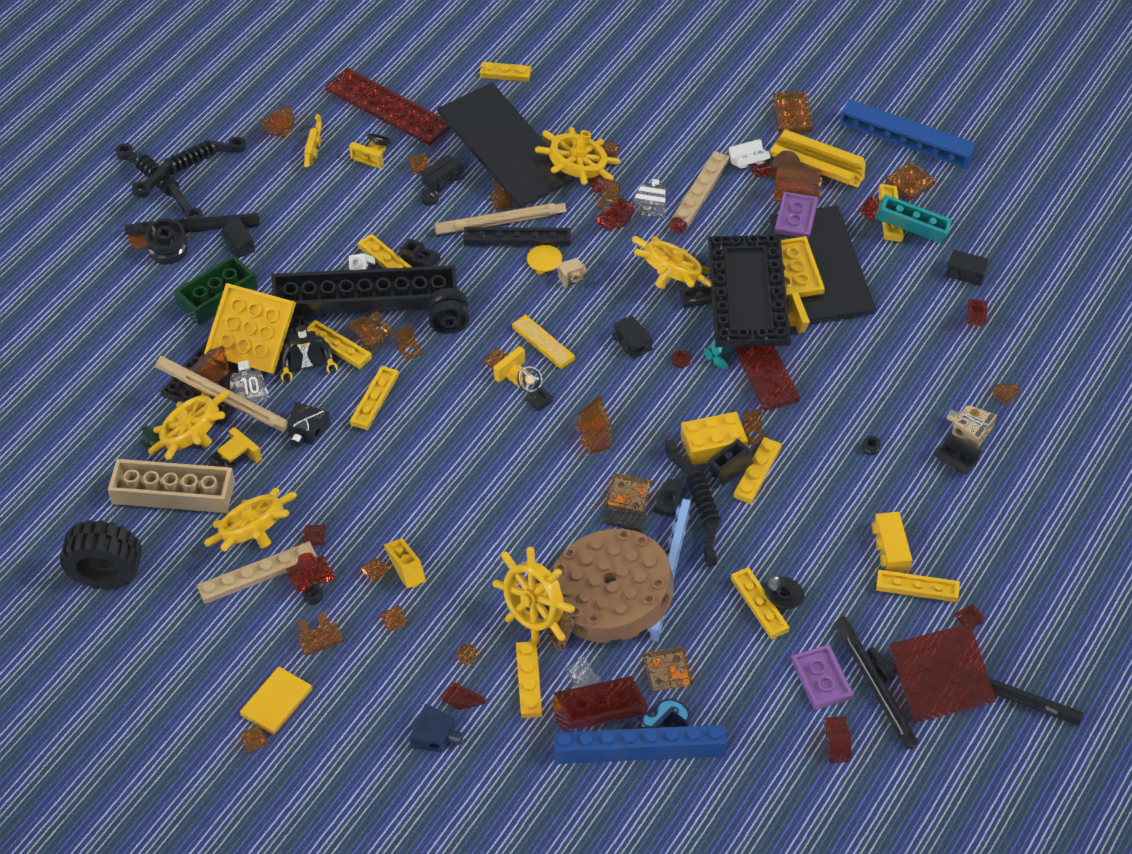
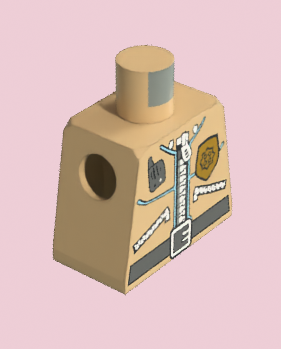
(972, 424)

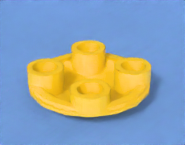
(544, 258)

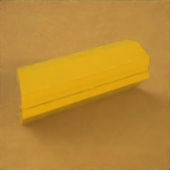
(820, 156)

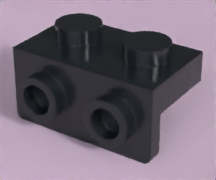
(958, 454)

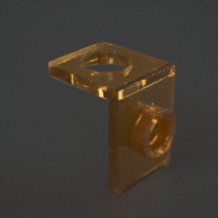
(611, 193)
(405, 339)
(752, 422)

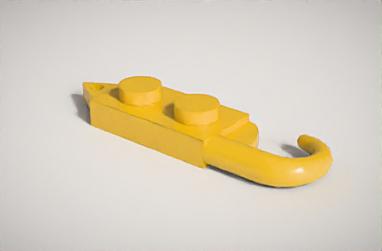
(313, 142)

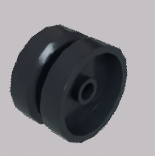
(166, 241)
(448, 311)

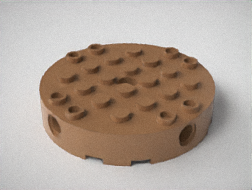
(615, 583)

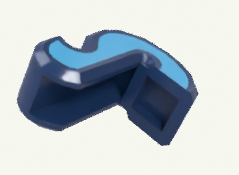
(665, 712)

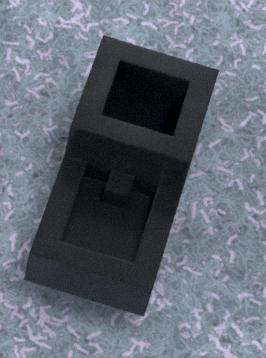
(417, 256)

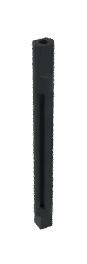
(198, 223)
(876, 683)
(1036, 702)

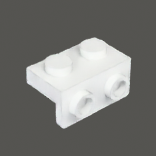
(747, 153)

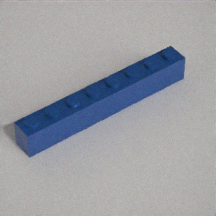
(908, 133)
(640, 744)

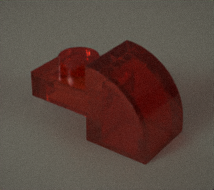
(617, 215)
(976, 312)
(838, 739)

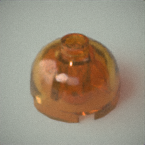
(279, 122)

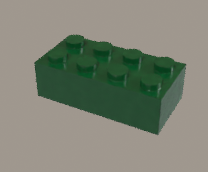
(203, 294)

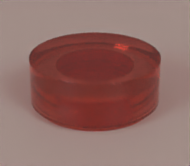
(677, 225)
(681, 358)

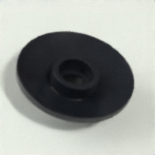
(784, 592)

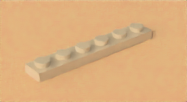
(702, 187)
(252, 573)

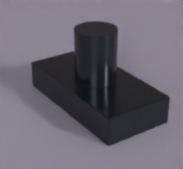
(669, 497)

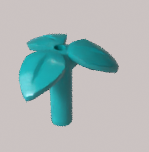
(716, 354)

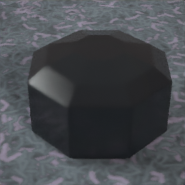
(313, 594)

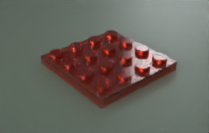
(942, 673)

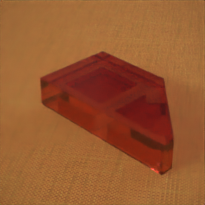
(462, 697)

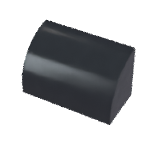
(237, 238)

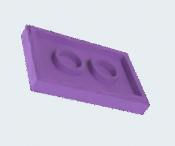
(796, 215)
(822, 677)

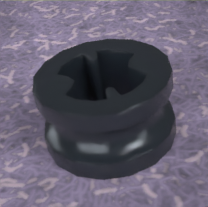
(871, 440)

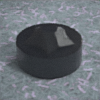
(429, 197)

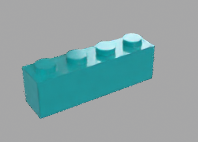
(913, 218)

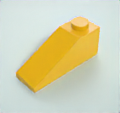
(405, 562)

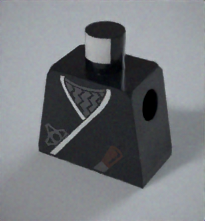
(307, 424)

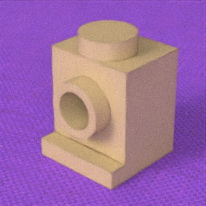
(571, 271)

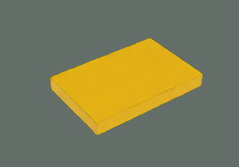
(276, 700)

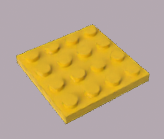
(800, 268)
(251, 327)

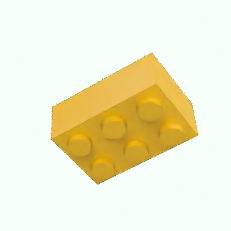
(710, 435)

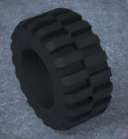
(100, 554)

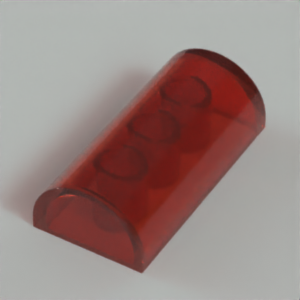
(598, 704)

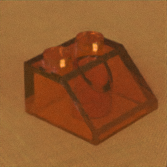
(212, 365)
(594, 427)

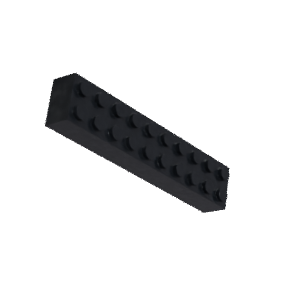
(362, 289)

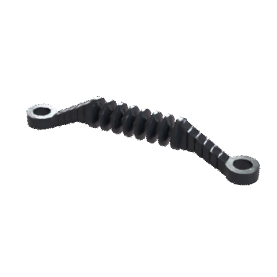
(187, 159)
(167, 184)
(702, 497)

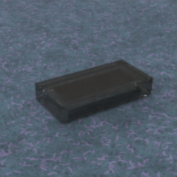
(624, 518)

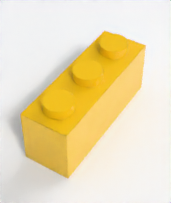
(892, 542)

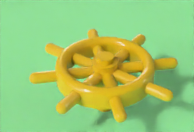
(577, 155)
(671, 262)
(189, 424)
(251, 520)
(533, 595)

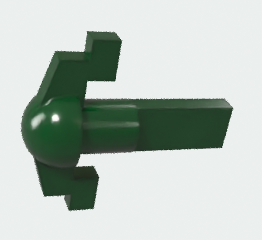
(150, 436)

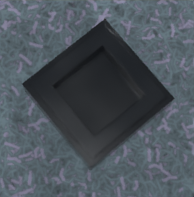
(539, 399)

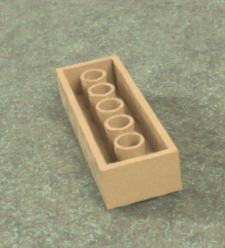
(171, 485)

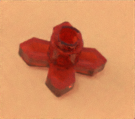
(309, 571)

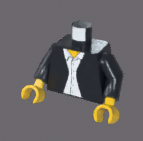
(305, 351)

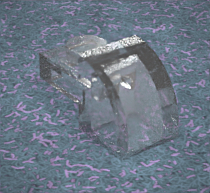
(581, 673)

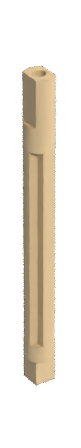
(499, 218)
(214, 390)

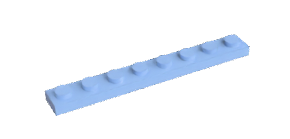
(674, 546)

